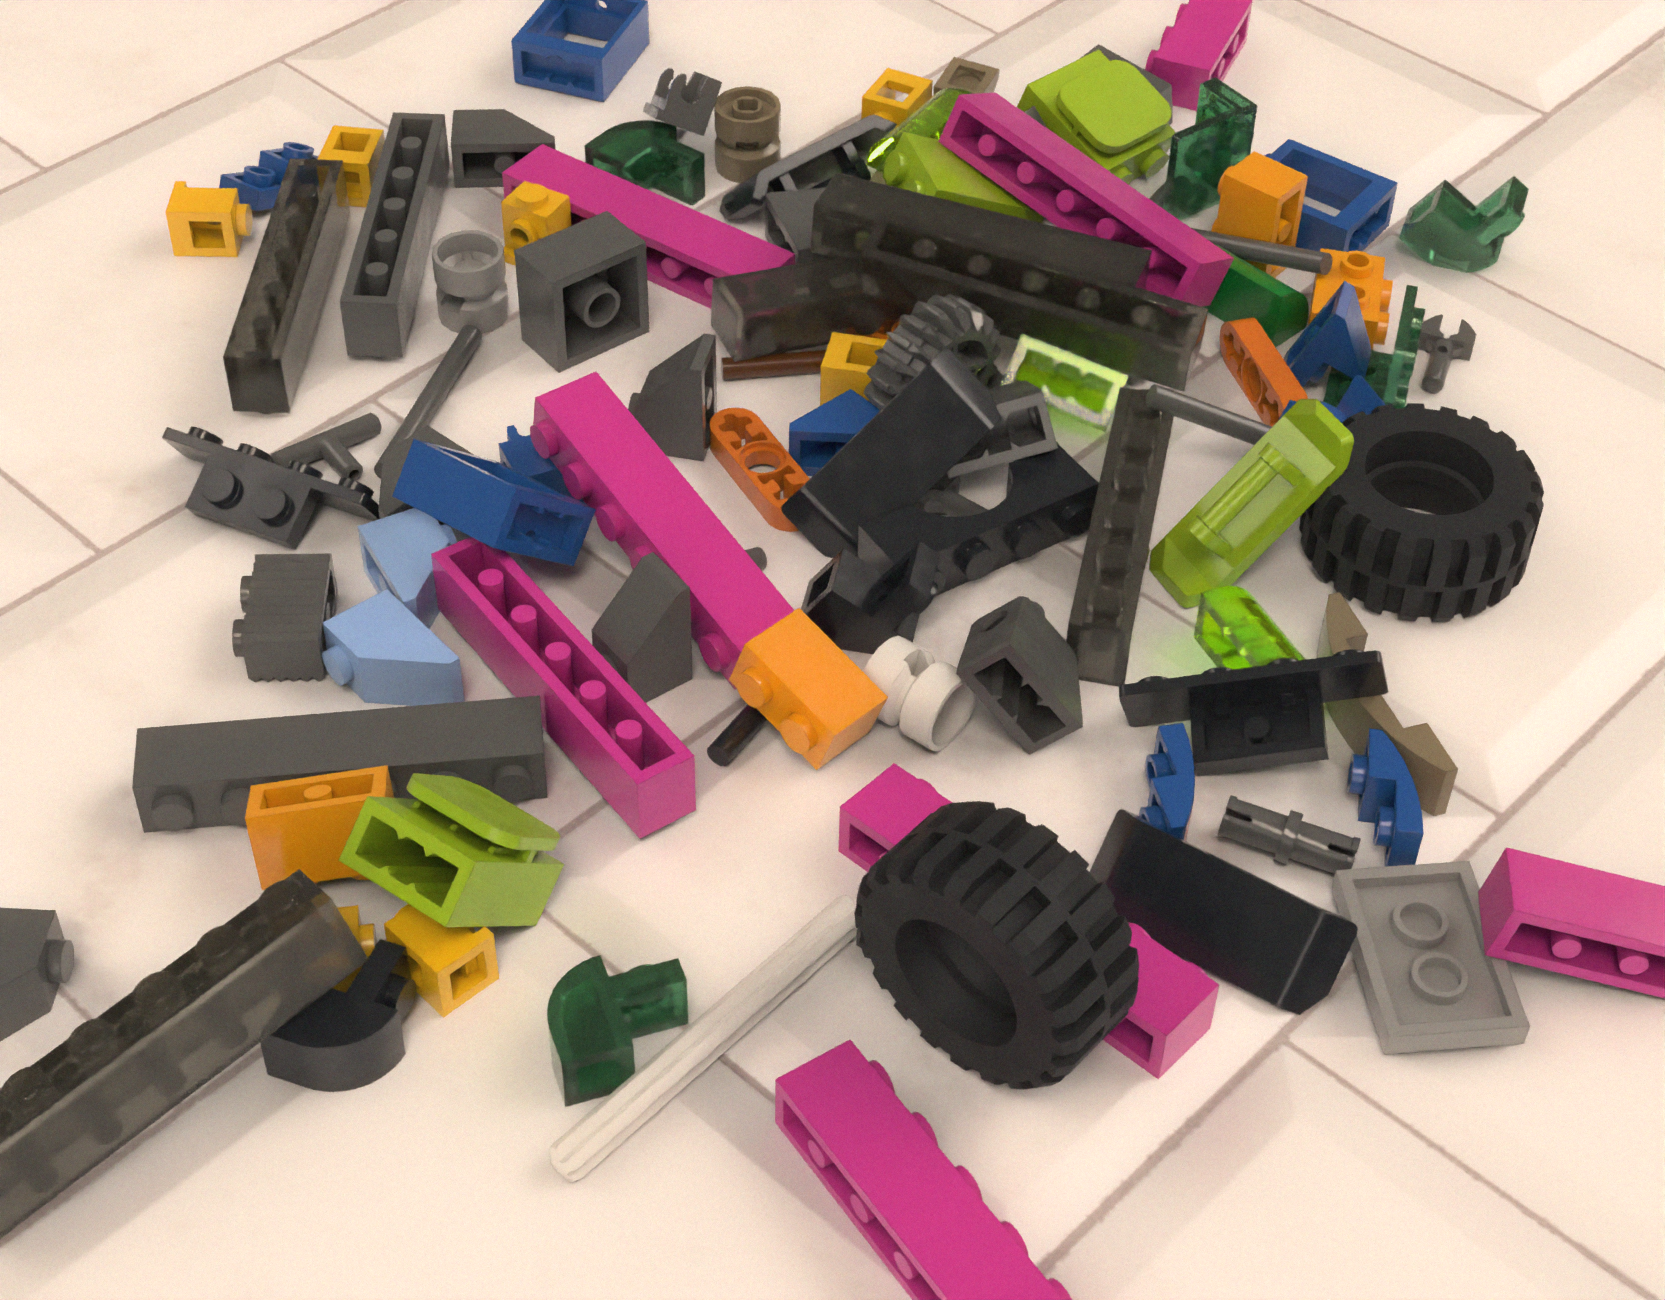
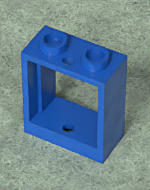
(576, 68)
(1359, 194)
(493, 503)

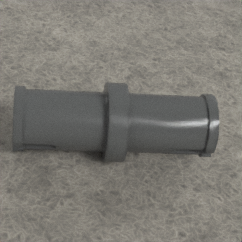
(1288, 836)

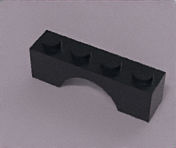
(1044, 504)

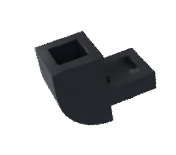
(866, 608)
(351, 1035)

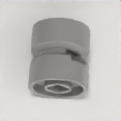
(470, 281)

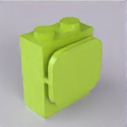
(1105, 114)
(934, 170)
(456, 853)

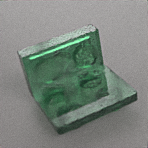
(1205, 150)
(1384, 369)

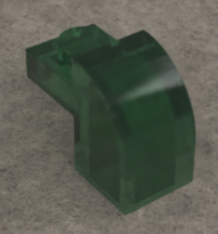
(651, 158)
(1459, 235)
(599, 1015)

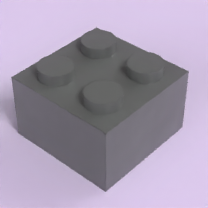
(582, 291)

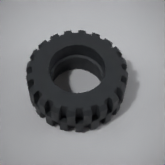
(1416, 561)
(997, 944)

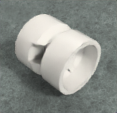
(921, 694)

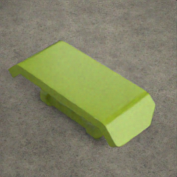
(1253, 503)

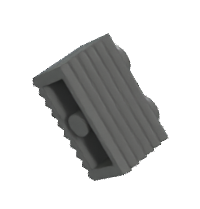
(285, 616)

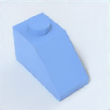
(399, 558)
(390, 655)

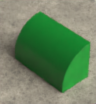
(1255, 294)

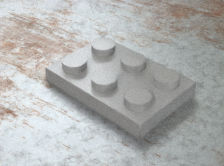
(1427, 959)

